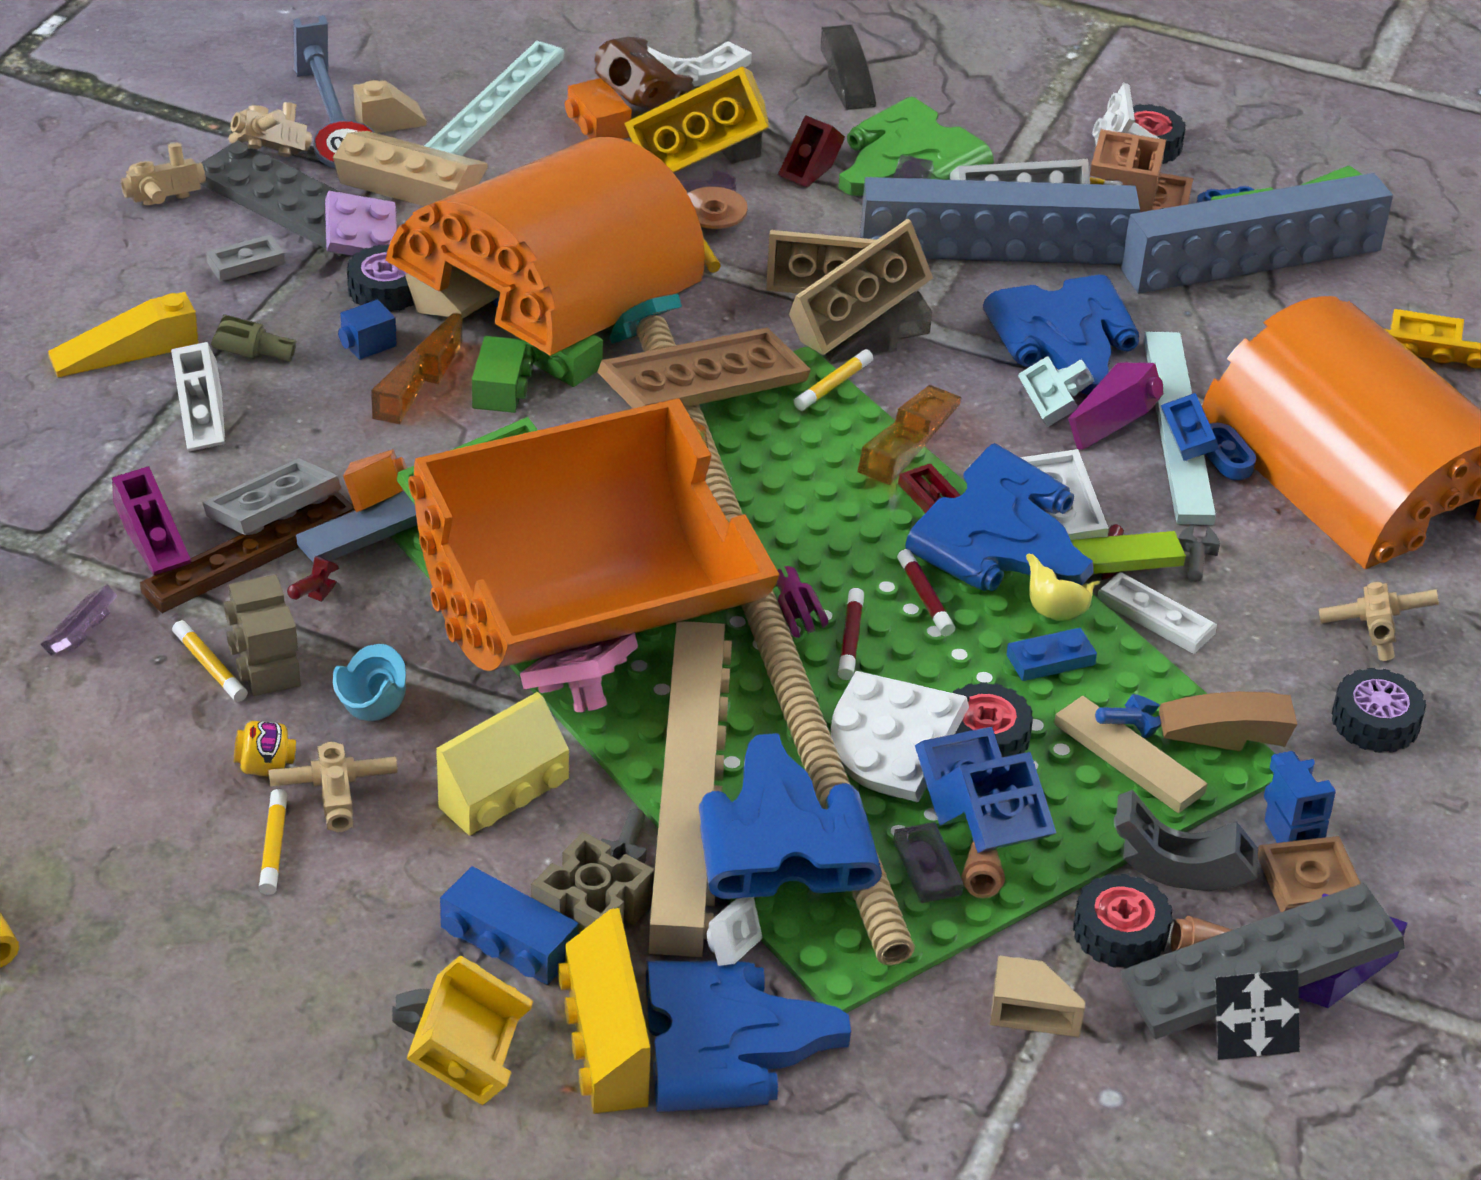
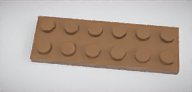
(705, 369)

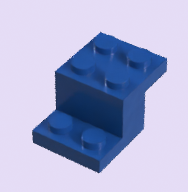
(990, 791)

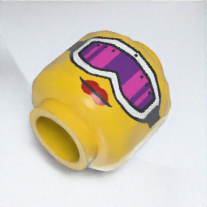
(263, 748)

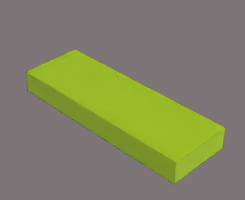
(1132, 551)

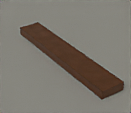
(239, 555)

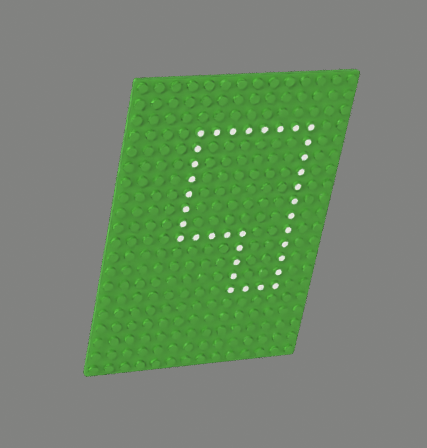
(845, 533)

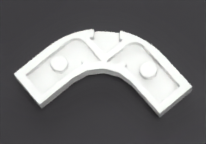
(708, 66)

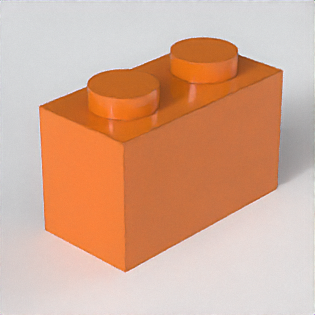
(598, 109)

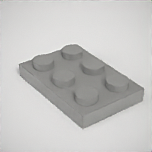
(272, 496)

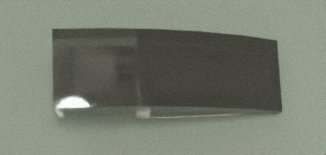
(847, 67)
(904, 320)

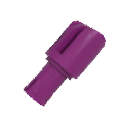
(798, 601)

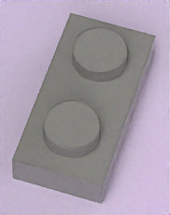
(245, 258)

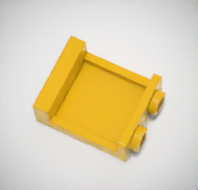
(468, 1029)

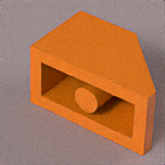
(373, 479)

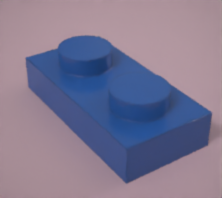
(1189, 427)
(1051, 654)

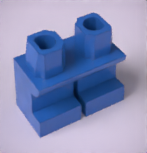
(1296, 802)

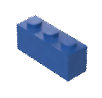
(507, 924)

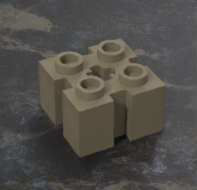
(262, 635)
(595, 883)

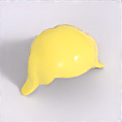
(1055, 597)

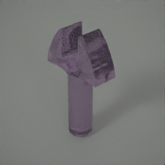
(718, 179)

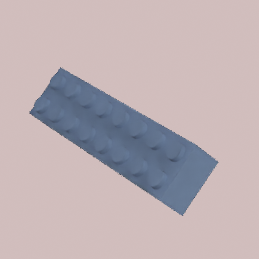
(1004, 218)
(1255, 232)

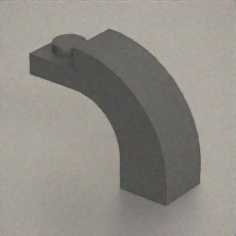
(1181, 858)

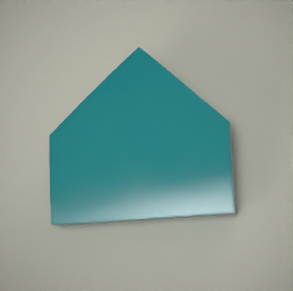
(628, 321)

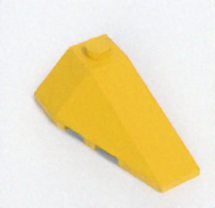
(133, 335)

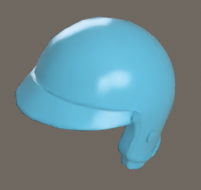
(371, 682)

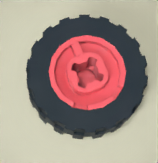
(1164, 125)
(1003, 711)
(1122, 920)

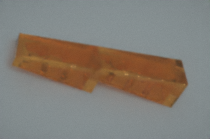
(426, 363)
(900, 442)

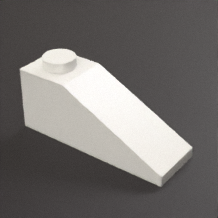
(199, 396)

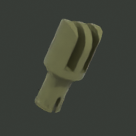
(251, 339)

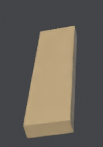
(1131, 755)

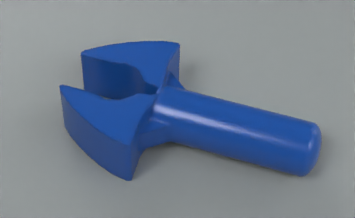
(1137, 712)

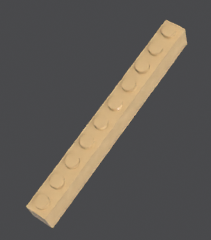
(689, 773)

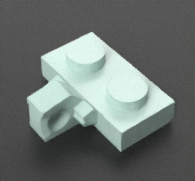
(1053, 389)

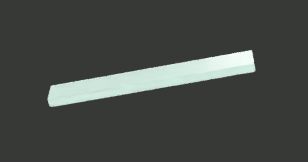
(497, 99)
(1188, 478)

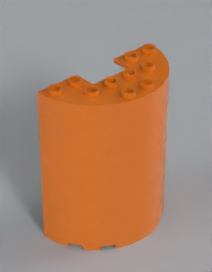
(562, 240)
(1351, 427)
(580, 536)

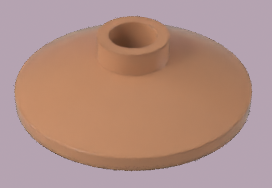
(718, 207)

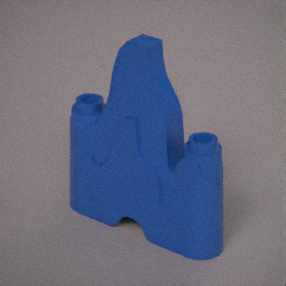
(1063, 324)
(999, 524)
(783, 833)
(724, 1033)

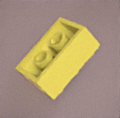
(501, 765)

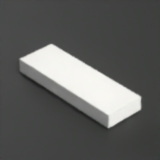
(1157, 612)

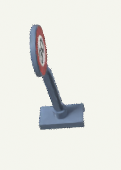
(312, 59)

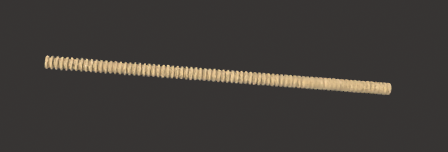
(795, 695)

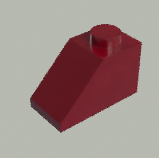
(811, 152)

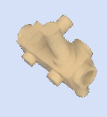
(271, 130)
(154, 183)
(1378, 609)
(334, 774)

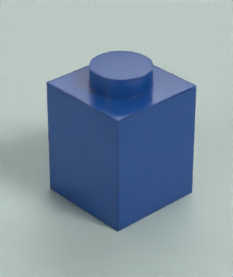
(368, 329)

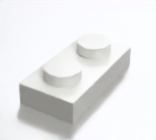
(734, 931)

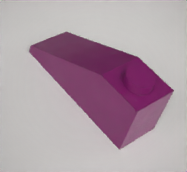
(1115, 402)
(148, 521)

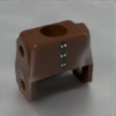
(638, 74)

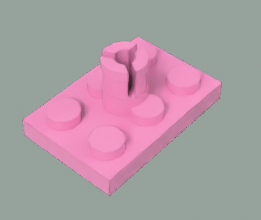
(581, 669)

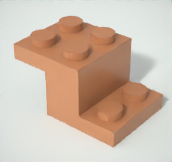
(1138, 163)

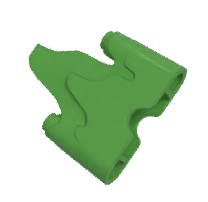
(911, 131)

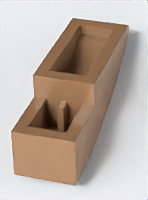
(1229, 719)

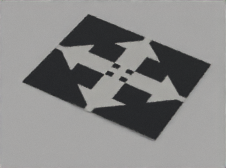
(1257, 1014)

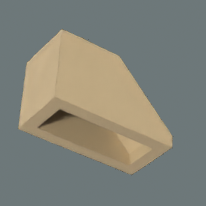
(385, 107)
(1034, 998)

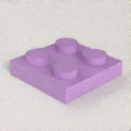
(357, 222)

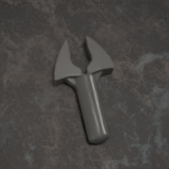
(1197, 550)
(628, 838)
(409, 1009)

